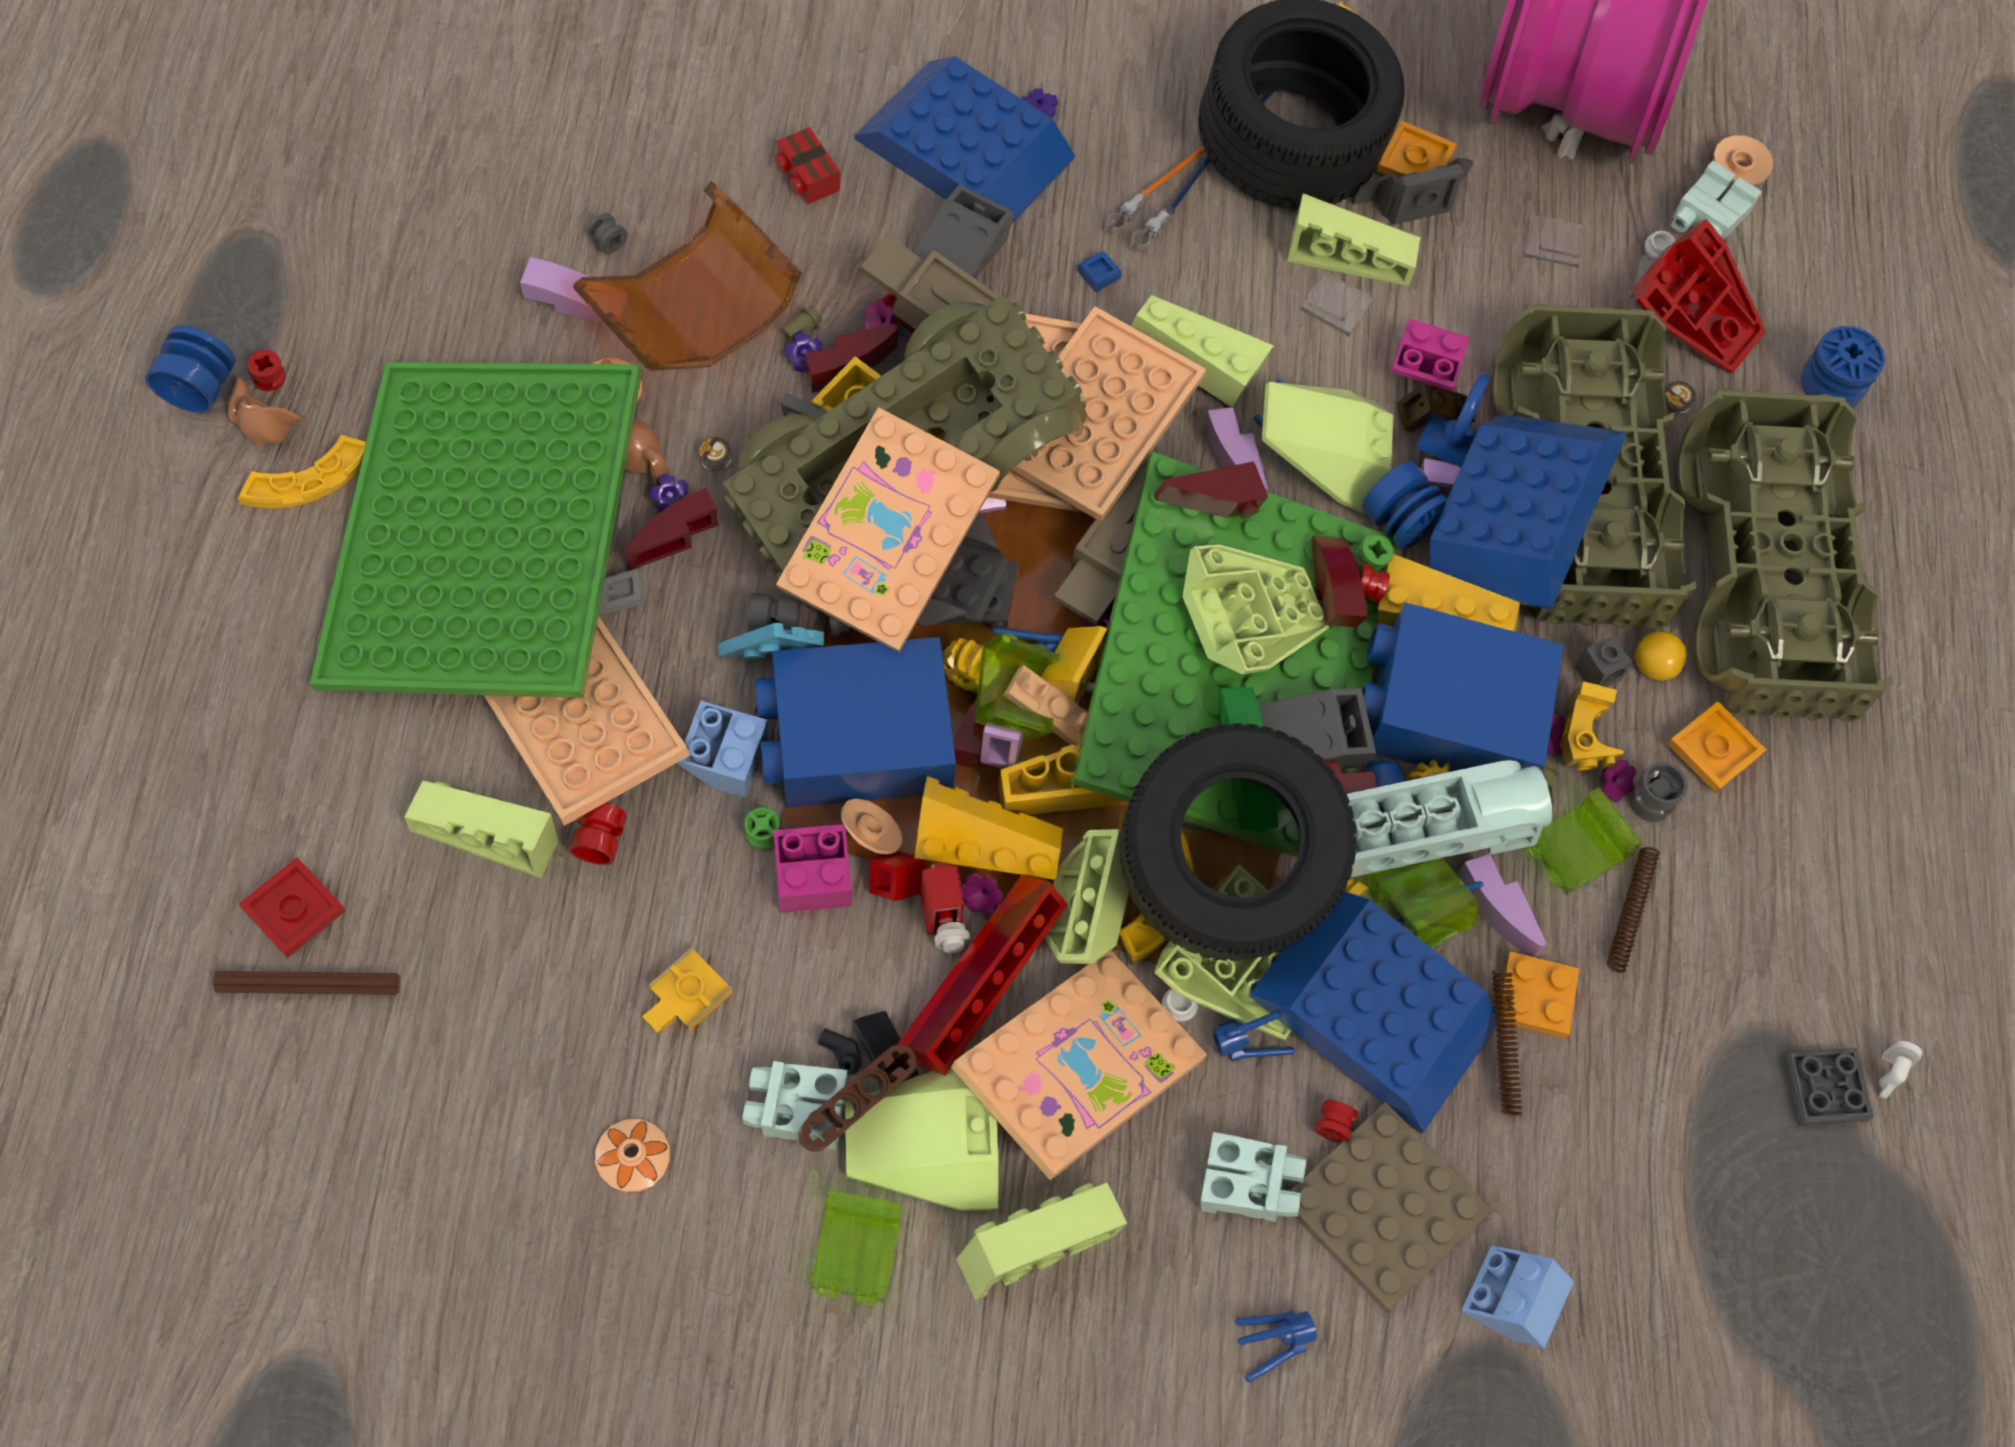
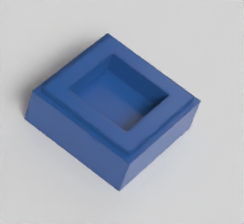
(1099, 271)

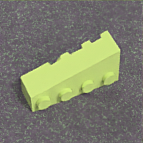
(1351, 243)
(1225, 353)

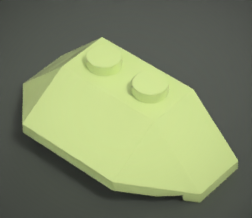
(1096, 899)

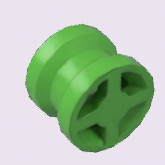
(1378, 545)
(761, 820)

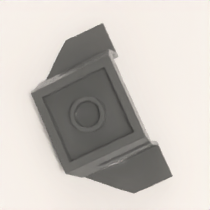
(1416, 193)
(969, 579)

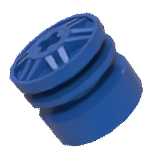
(1843, 364)
(190, 369)
(1404, 504)

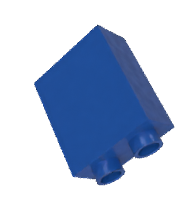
(1460, 691)
(857, 722)

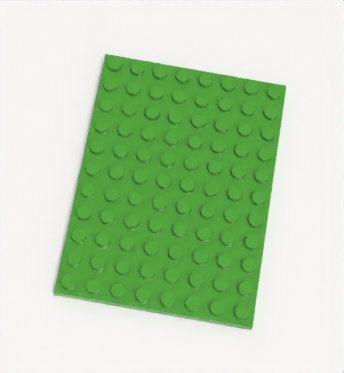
(480, 530)
(1153, 666)

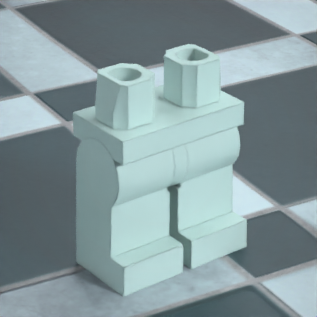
(1708, 201)
(792, 1097)
(1248, 1178)

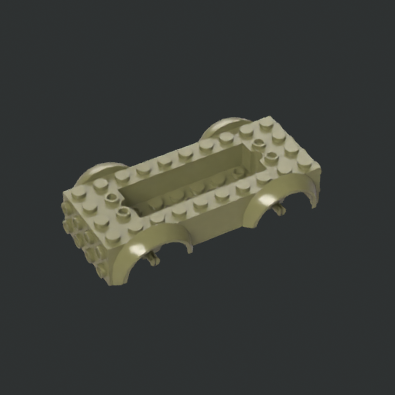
(962, 372)
(1608, 372)
(1757, 635)

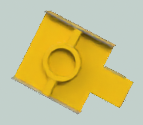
(686, 990)

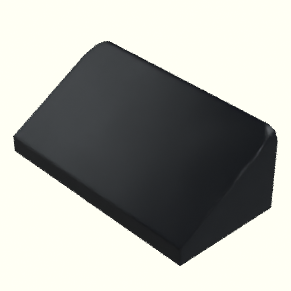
(878, 1035)

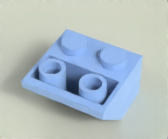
(724, 748)
(1518, 1295)

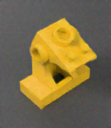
(1582, 707)

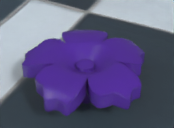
(1045, 104)
(800, 348)
(668, 491)

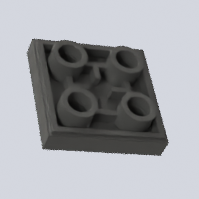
(1828, 1086)

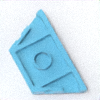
(762, 641)

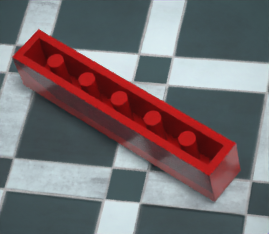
(983, 973)

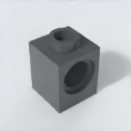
(1604, 663)

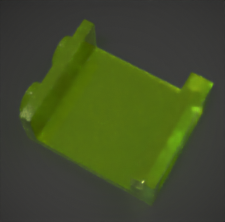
(998, 665)
(1585, 843)
(1428, 899)
(856, 1247)

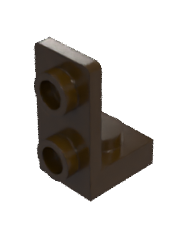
(1427, 402)

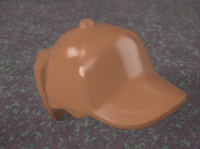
(258, 420)
(645, 453)

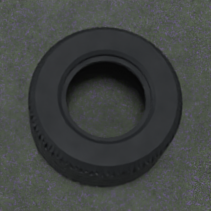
(1310, 51)
(1186, 907)

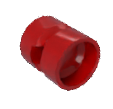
(598, 833)

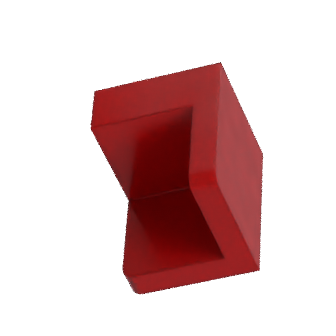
(896, 876)

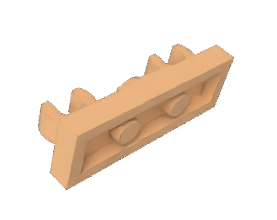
(1038, 696)

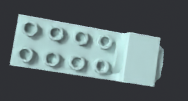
(1449, 815)

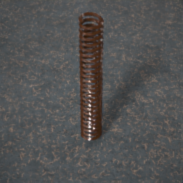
(1629, 900)
(1506, 1103)

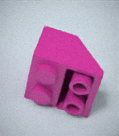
(1430, 354)
(812, 868)

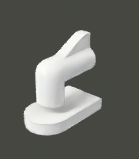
(1571, 135)
(1903, 1057)

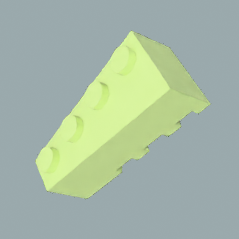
(484, 826)
(1039, 1237)

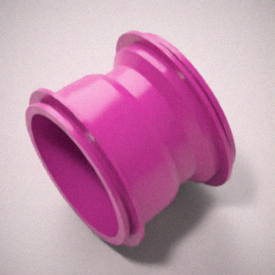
(1595, 60)

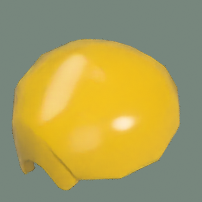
(1660, 655)

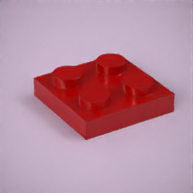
(292, 907)

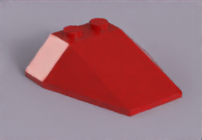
(1702, 297)

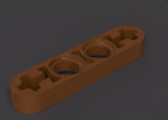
(857, 1097)

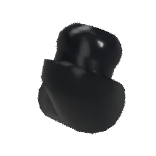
(845, 1049)

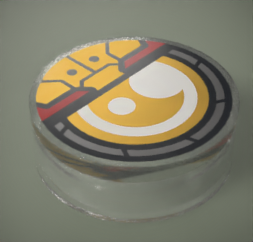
(1679, 396)
(714, 453)

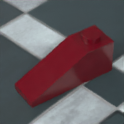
(1218, 491)

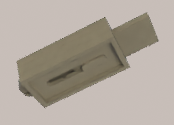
(920, 283)
(1100, 557)

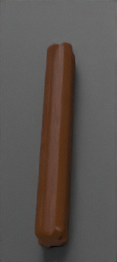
(306, 982)

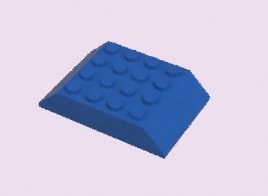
(969, 132)
(1523, 506)
(1380, 1007)

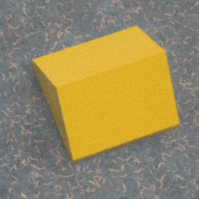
(1078, 661)

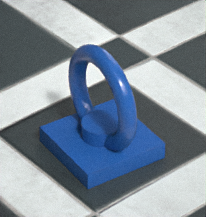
(1453, 438)

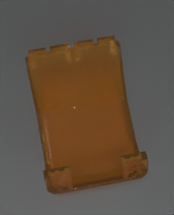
(701, 296)

